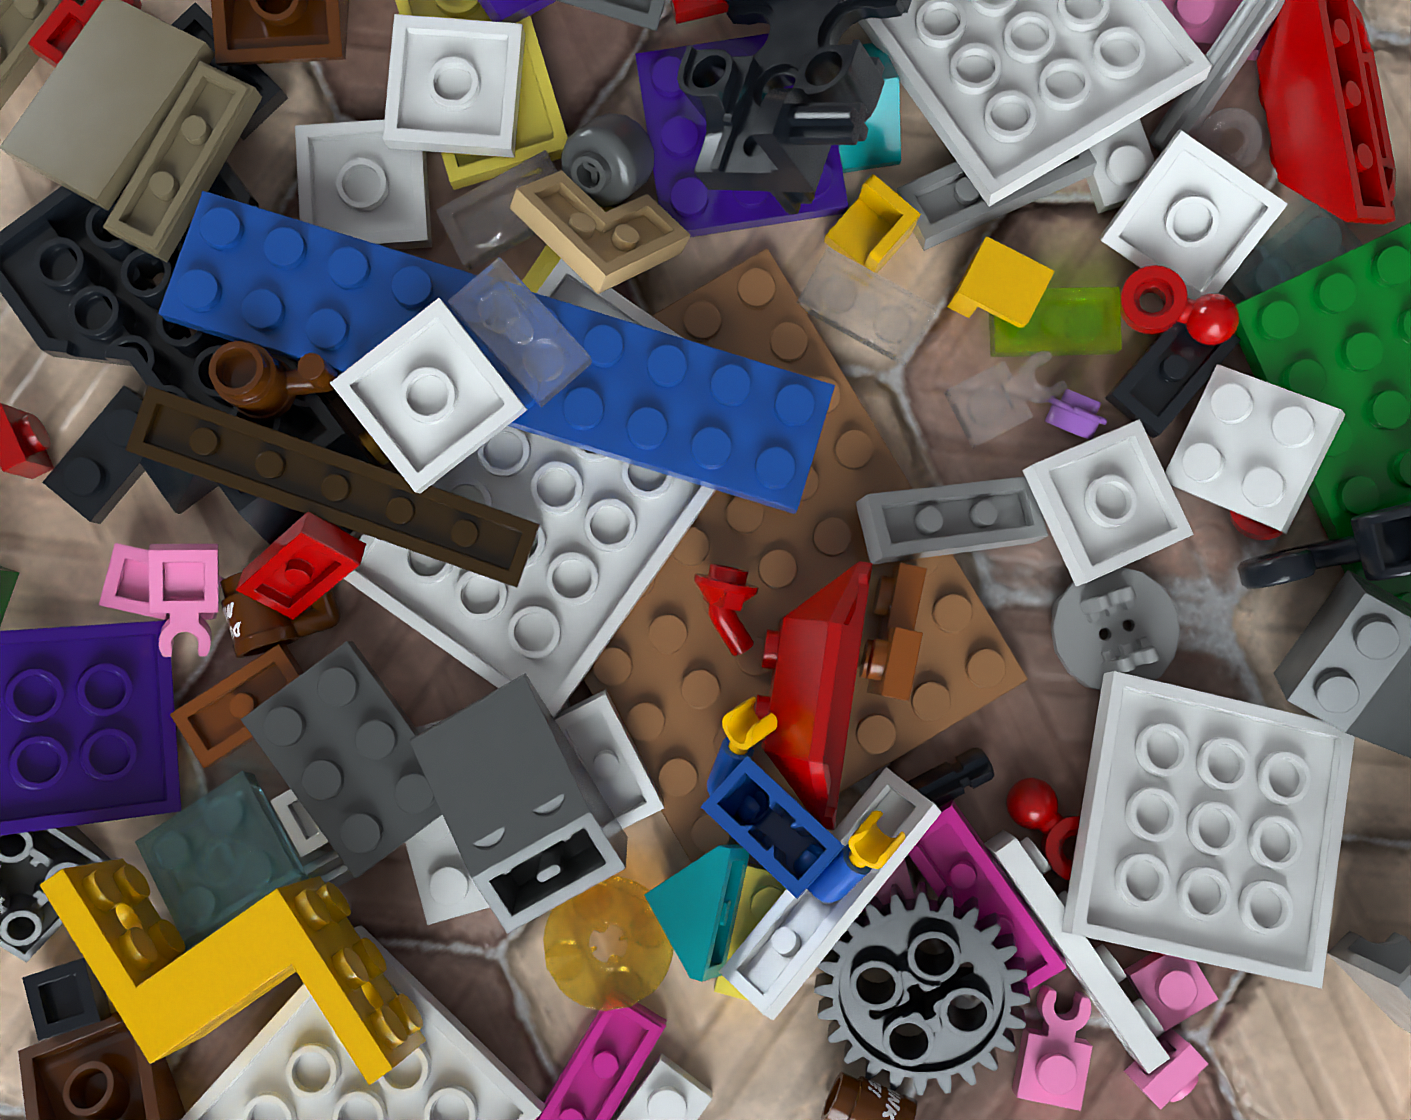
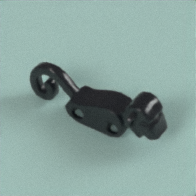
(1378, 542)

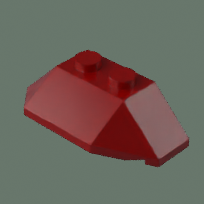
(1327, 110)
(814, 687)

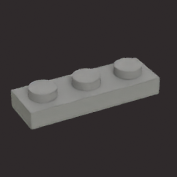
(954, 206)
(949, 519)

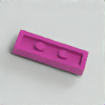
(958, 858)

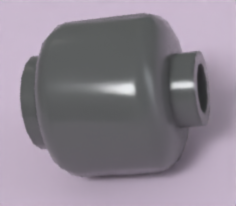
(609, 158)

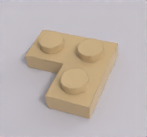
(597, 243)

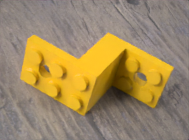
(182, 996)

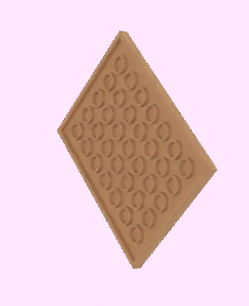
(668, 660)

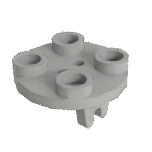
(1106, 604)

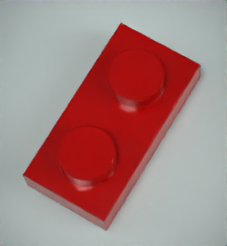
(301, 565)

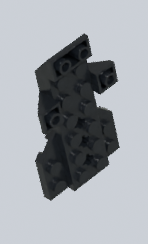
(98, 302)

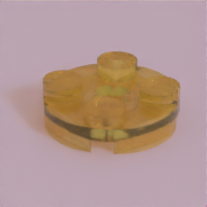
(621, 979)

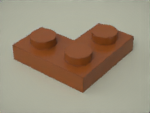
(893, 656)
(213, 719)

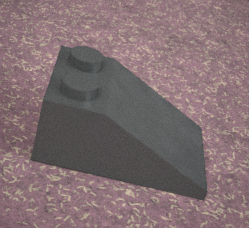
(1355, 665)

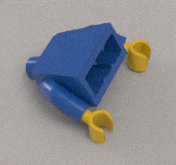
(777, 827)

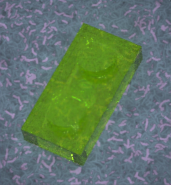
(1064, 324)

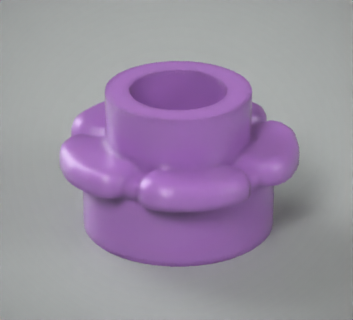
(1075, 414)

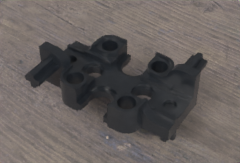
(775, 134)

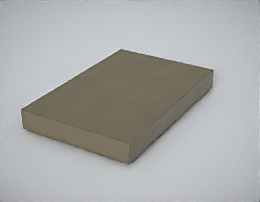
(106, 101)

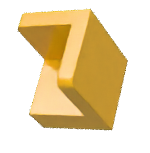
(873, 226)
(1001, 284)

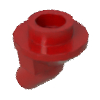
(726, 591)

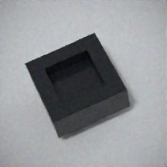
(65, 998)

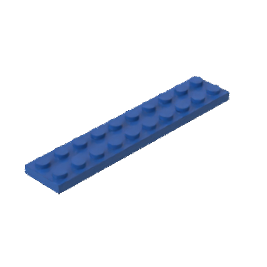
(639, 401)

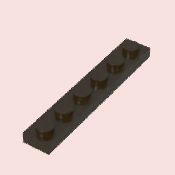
(331, 486)

